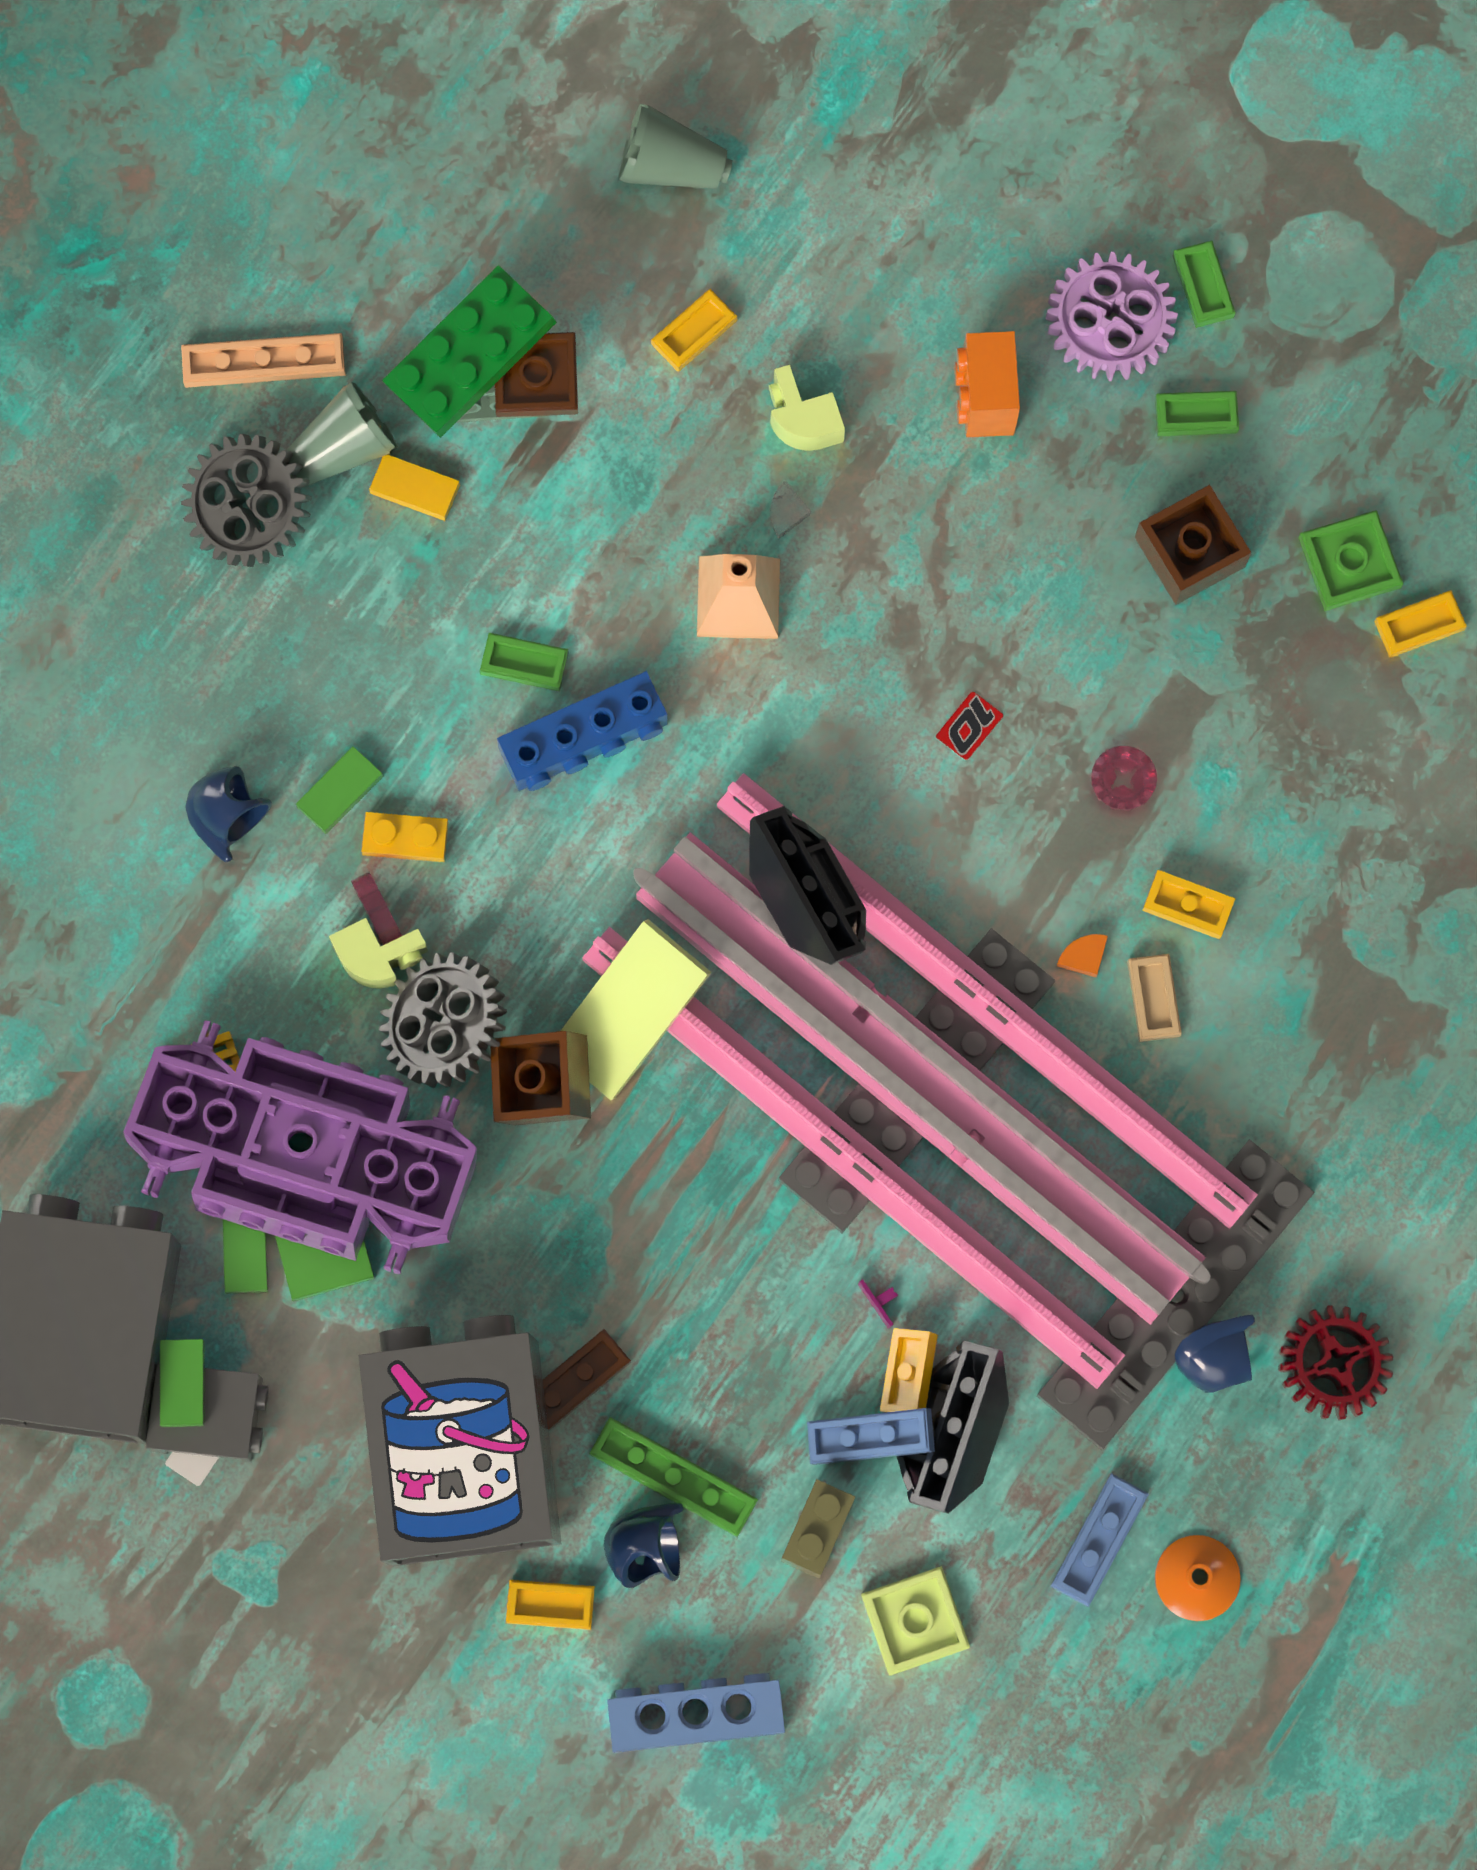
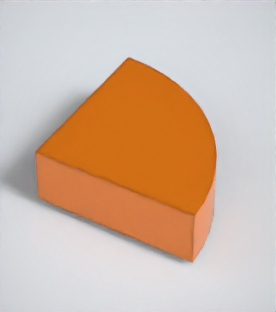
(1084, 954)

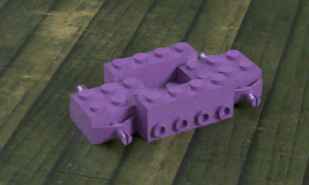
(361, 1157)

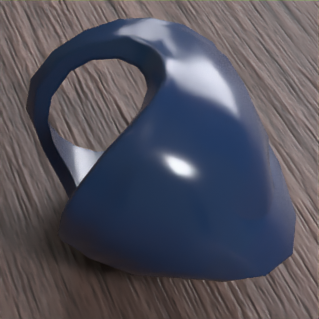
(223, 809)
(1216, 1355)
(648, 1534)

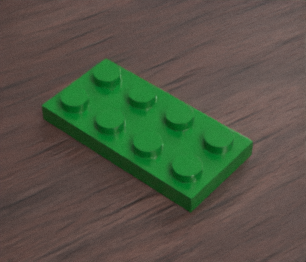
(469, 351)

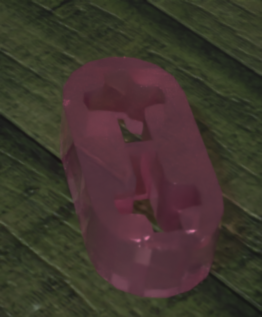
(376, 908)

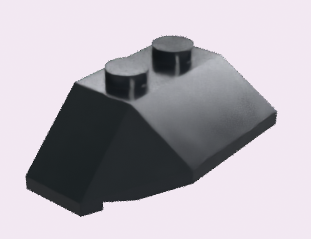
(805, 887)
(967, 1412)

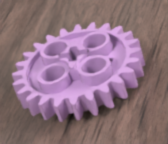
(1130, 288)

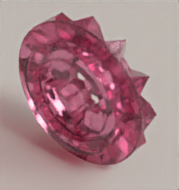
(1125, 760)

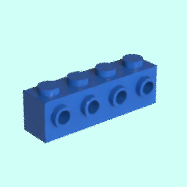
(583, 732)

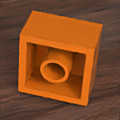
(987, 384)

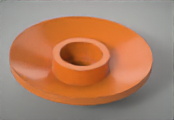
(1175, 1580)

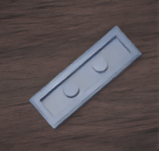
(870, 1436)
(1099, 1540)

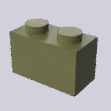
(817, 1529)

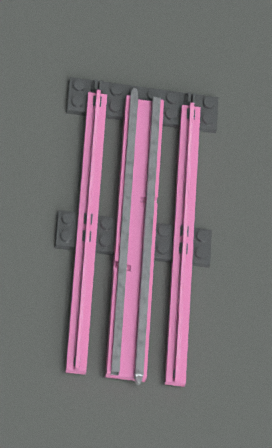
(926, 1082)

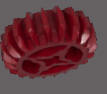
(1327, 1345)

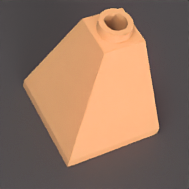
(738, 596)

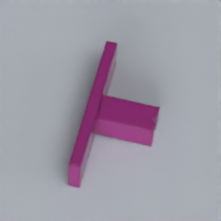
(879, 1301)

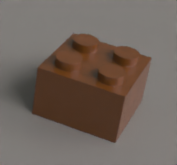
(1192, 544)
(540, 1078)

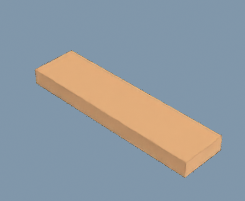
(263, 360)

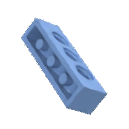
(631, 1735)

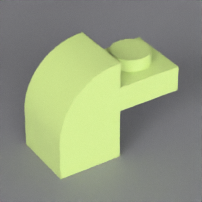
(806, 423)
(368, 961)

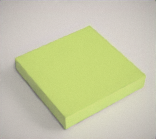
(915, 1621)

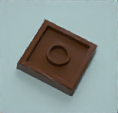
(541, 380)

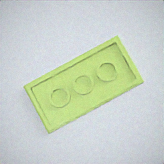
(635, 1005)

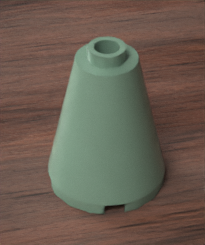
(671, 154)
(341, 437)

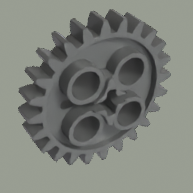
(218, 521)
(442, 1020)

